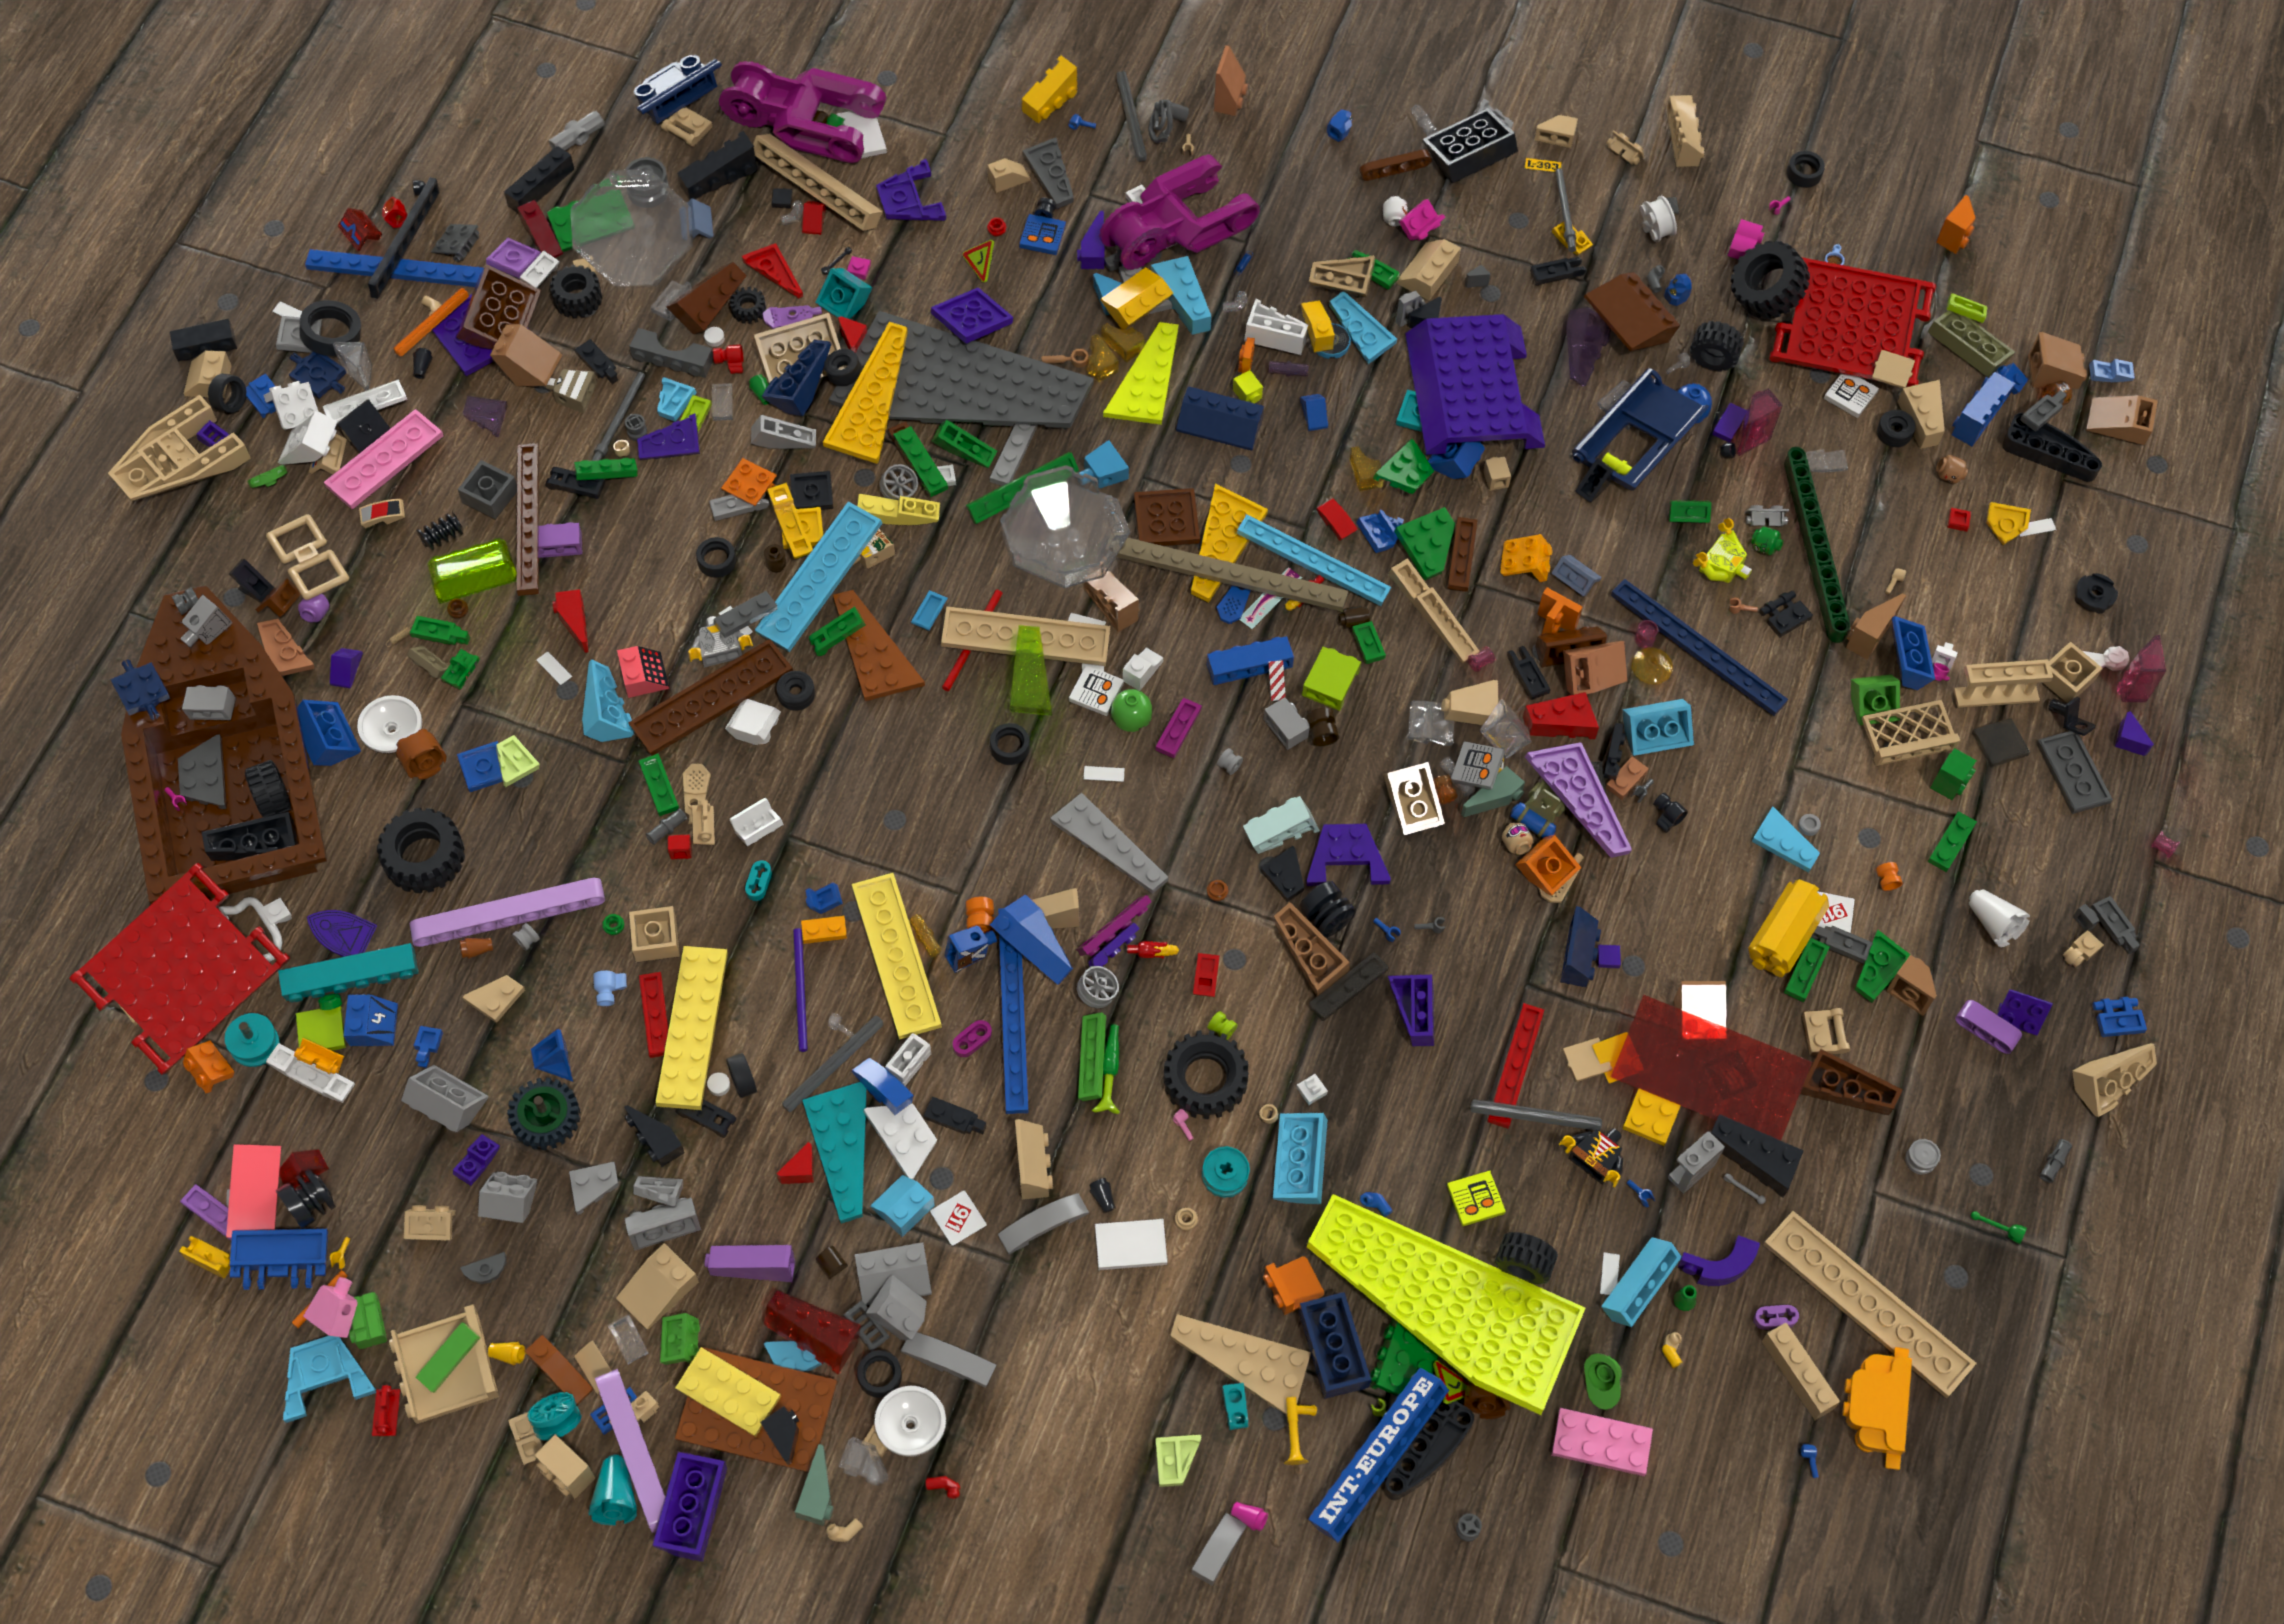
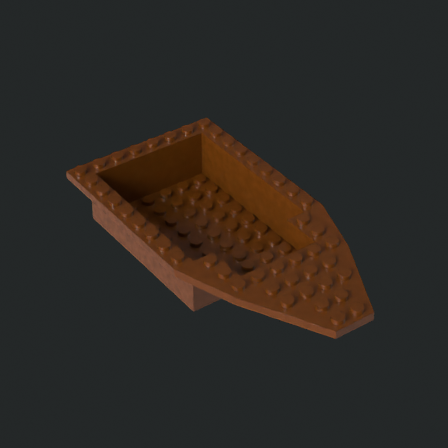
(260, 730)

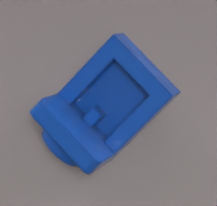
(2014, 374)
(824, 898)

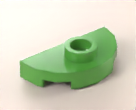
(267, 478)

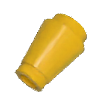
(510, 1352)

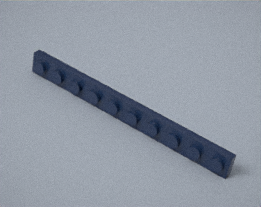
(1700, 647)

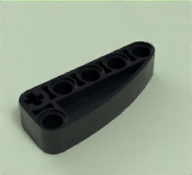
(2051, 449)
(1438, 1449)

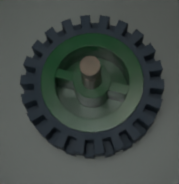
(544, 1113)

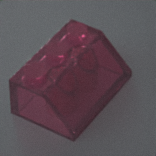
(1759, 421)
(2143, 673)

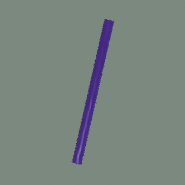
(800, 990)

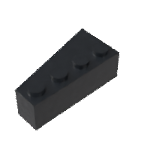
(719, 167)
(250, 838)

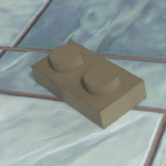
(428, 660)

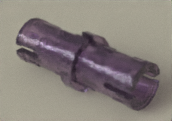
(1288, 368)

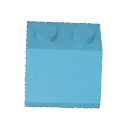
(903, 1204)

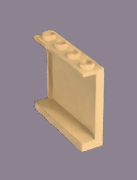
(466, 1386)

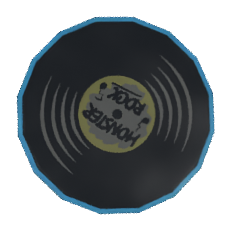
(1341, 343)

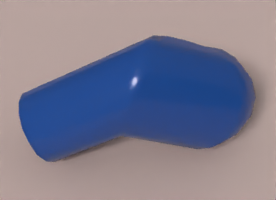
(1376, 1200)

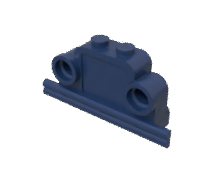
(675, 87)

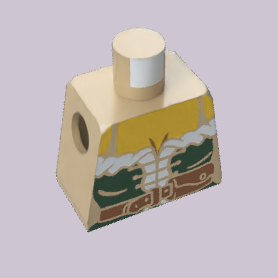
(877, 550)

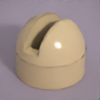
(621, 444)
(1265, 1112)

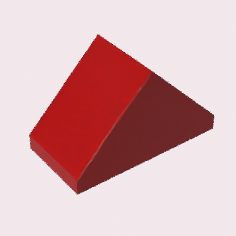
(813, 217)
(852, 332)
(799, 1168)

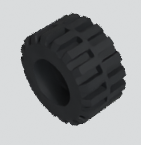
(575, 279)
(1716, 346)
(267, 789)
(1526, 1257)

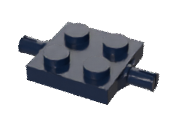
(319, 371)
(140, 689)

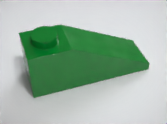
(963, 444)

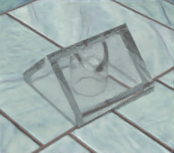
(355, 360)
(1506, 730)

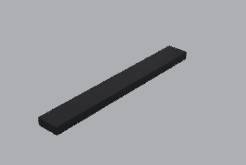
(403, 238)

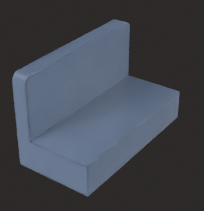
(701, 219)
(1575, 574)

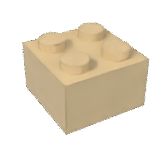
(2072, 672)
(654, 934)
(564, 1466)

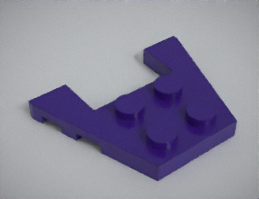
(901, 198)
(1347, 846)

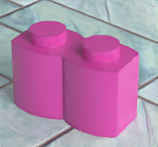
(1746, 237)

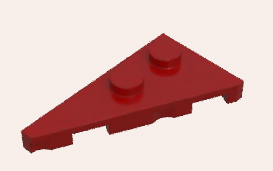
(773, 266)

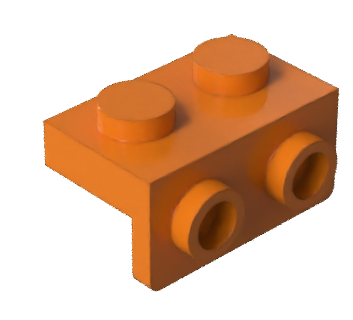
(207, 1065)

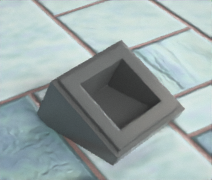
(1477, 277)

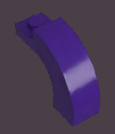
(1723, 1271)

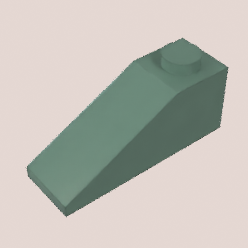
(1506, 789)
(815, 1498)

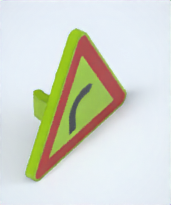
(980, 259)
(1452, 1381)

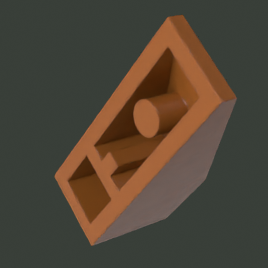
(558, 1369)

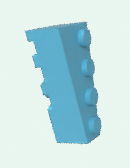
(1187, 294)

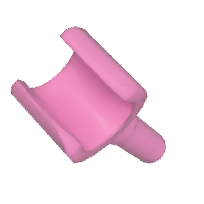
(1179, 1119)

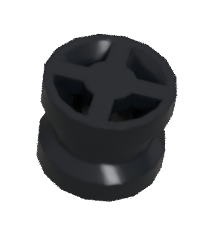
(1045, 208)

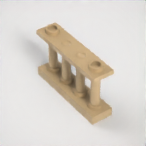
(2002, 683)

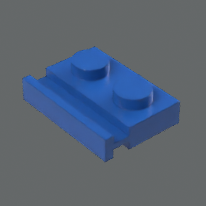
(256, 392)

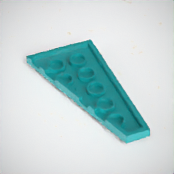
(839, 1134)

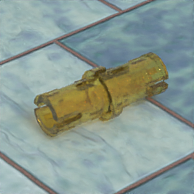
(925, 935)

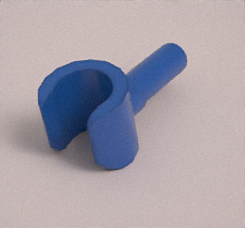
(1076, 120)
(1387, 930)
(1643, 1194)
(1810, 1452)

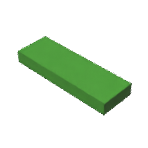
(448, 1357)

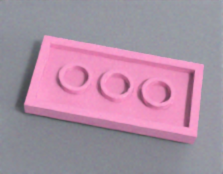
(1602, 1442)

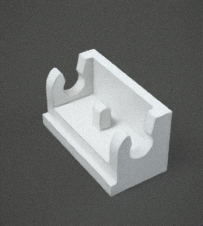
(539, 269)

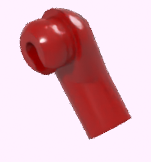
(946, 1483)

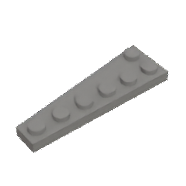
(1096, 831)

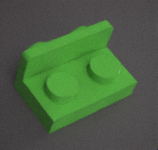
(679, 1338)

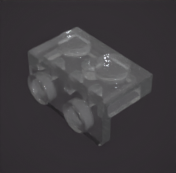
(668, 296)

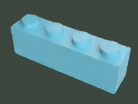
(1641, 1281)

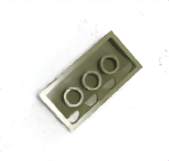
(1971, 342)

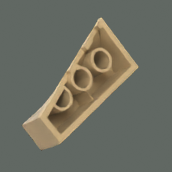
(1684, 131)

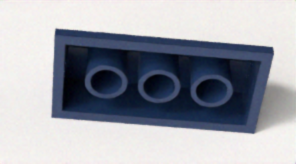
(1220, 418)

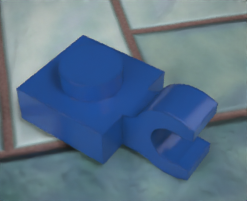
(427, 1041)

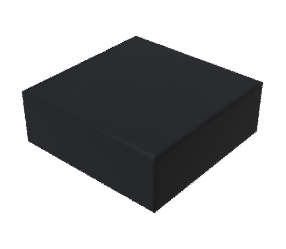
(782, 198)

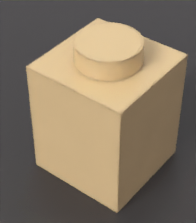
(1497, 473)

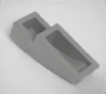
(1218, 1549)

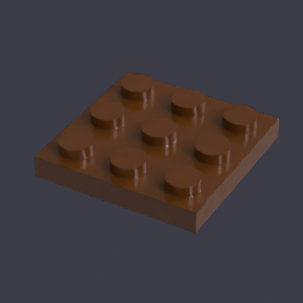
(1167, 517)

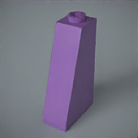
(752, 1262)

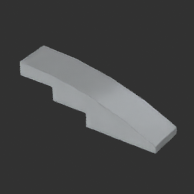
(949, 1358)

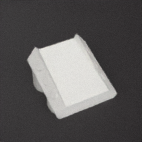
(753, 722)

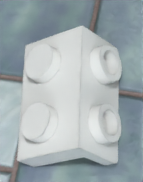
(755, 822)

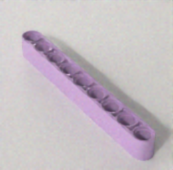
(507, 912)

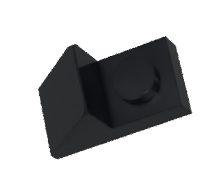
(251, 581)

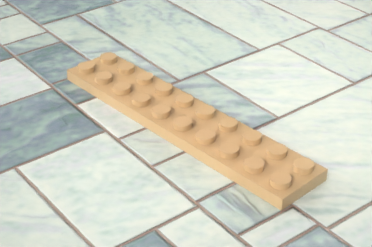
(1869, 1303)

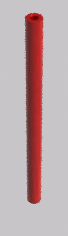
(965, 653)

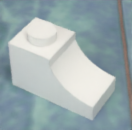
(1141, 668)

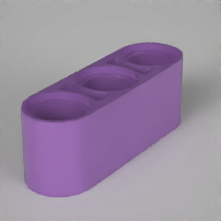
(1988, 1026)

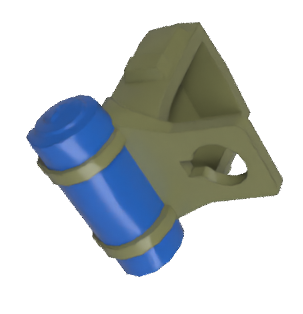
(1539, 810)

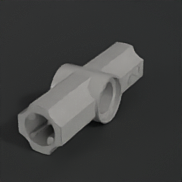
(577, 132)

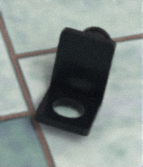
(2070, 712)

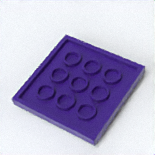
(466, 356)

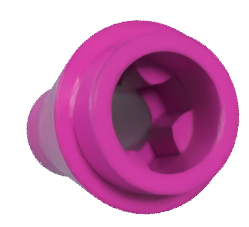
(1251, 1516)

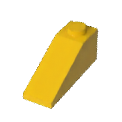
(1319, 326)

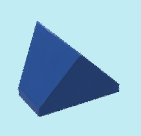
(552, 1056)

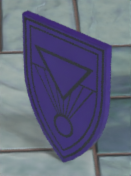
(341, 931)

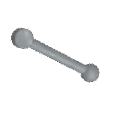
(1760, 1199)

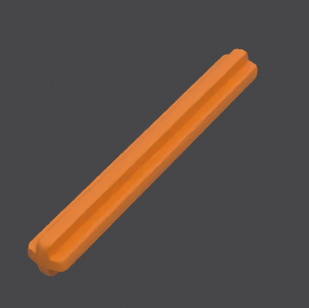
(431, 322)

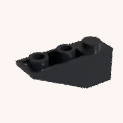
(658, 1137)

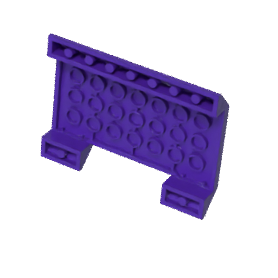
(1470, 381)

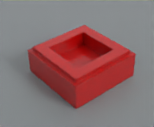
(1959, 519)

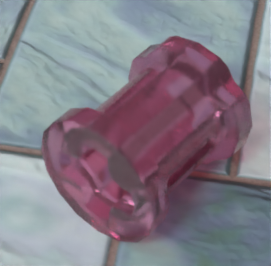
(1481, 659)
(2165, 844)

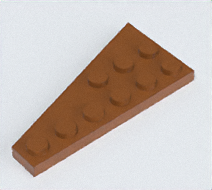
(876, 658)

